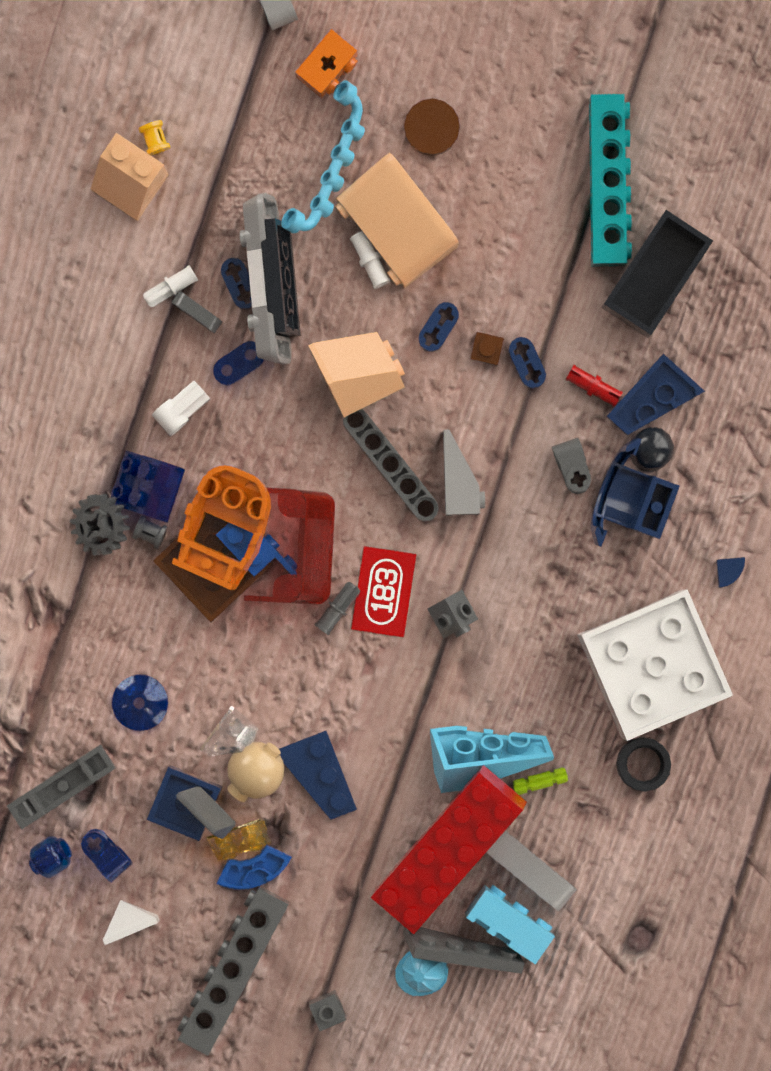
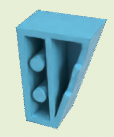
(510, 923)

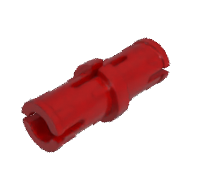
(594, 385)

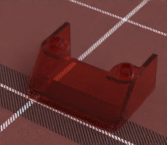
(315, 548)

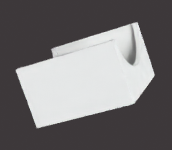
(655, 665)

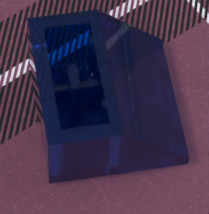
(147, 486)

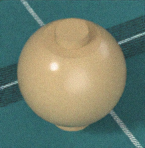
(255, 771)

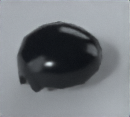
(654, 450)

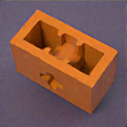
(312, 69)

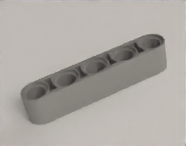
(532, 871)

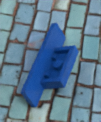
(238, 540)

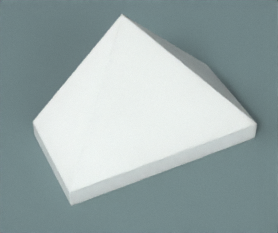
(127, 921)

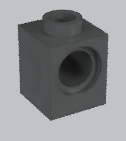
(327, 1010)

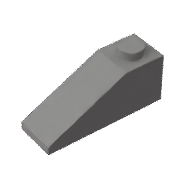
(461, 486)

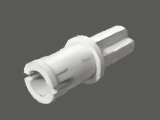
(170, 286)

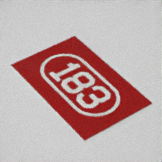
(384, 591)

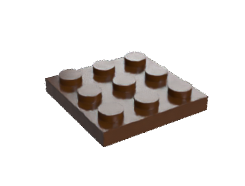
(204, 594)

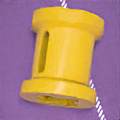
(154, 137)

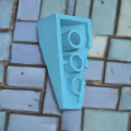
(461, 753)

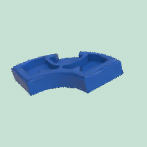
(254, 871)

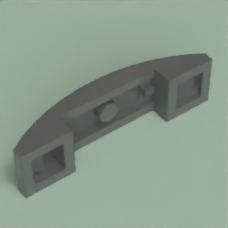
(61, 786)

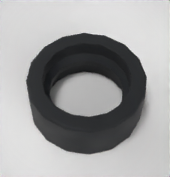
(655, 782)

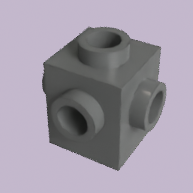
(453, 615)

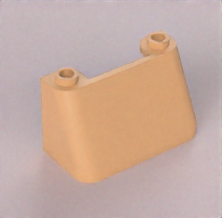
(397, 220)

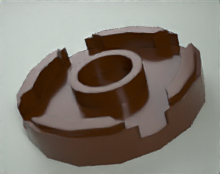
(431, 127)

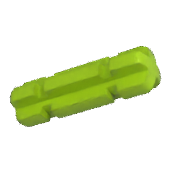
(540, 781)

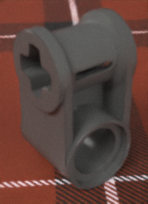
(570, 461)

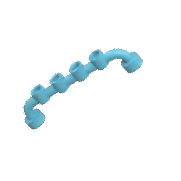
(341, 155)

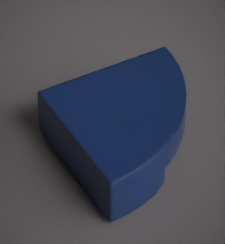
(729, 570)

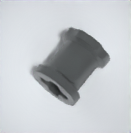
(150, 532)

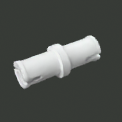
(370, 260)

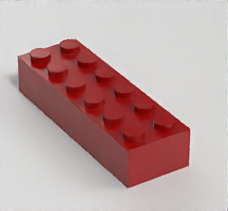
(448, 849)

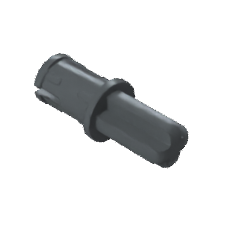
(338, 608)

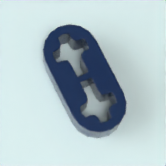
(233, 286)
(432, 323)
(533, 360)

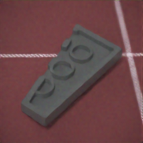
(452, 949)

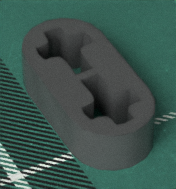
(196, 312)

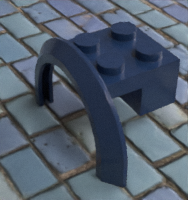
(632, 498)

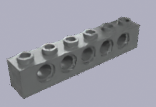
(204, 1037)

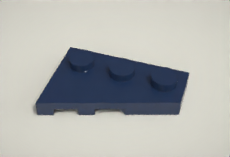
(654, 395)
(320, 773)

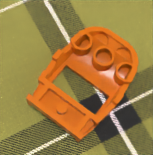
(235, 499)

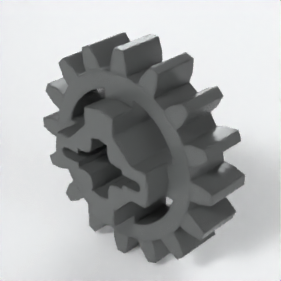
(100, 524)

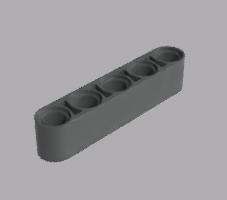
(393, 478)

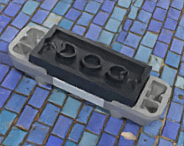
(271, 279)

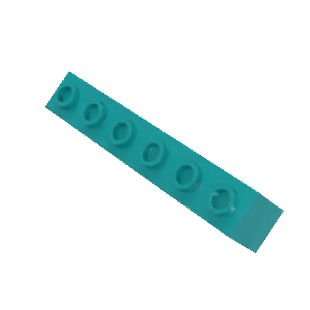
(600, 108)

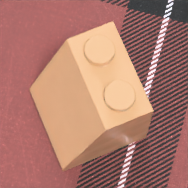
(128, 177)
(358, 370)

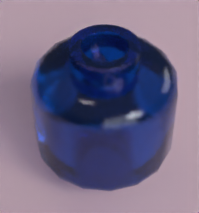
(50, 857)

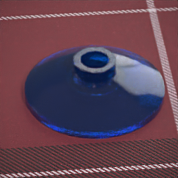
(153, 695)

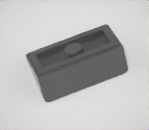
(207, 811)

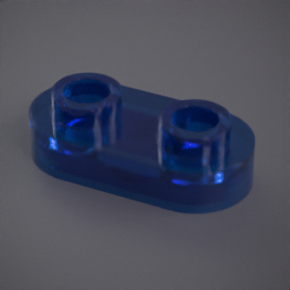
(240, 365)

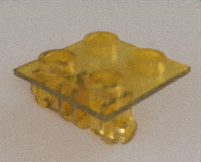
(245, 837)

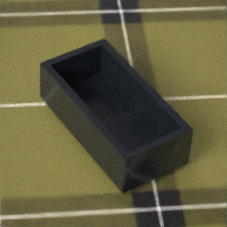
(657, 274)

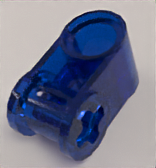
(108, 859)

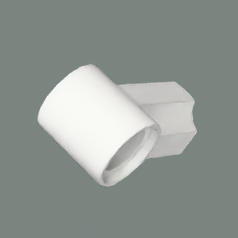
(175, 412)

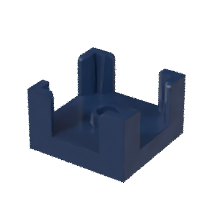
(170, 812)

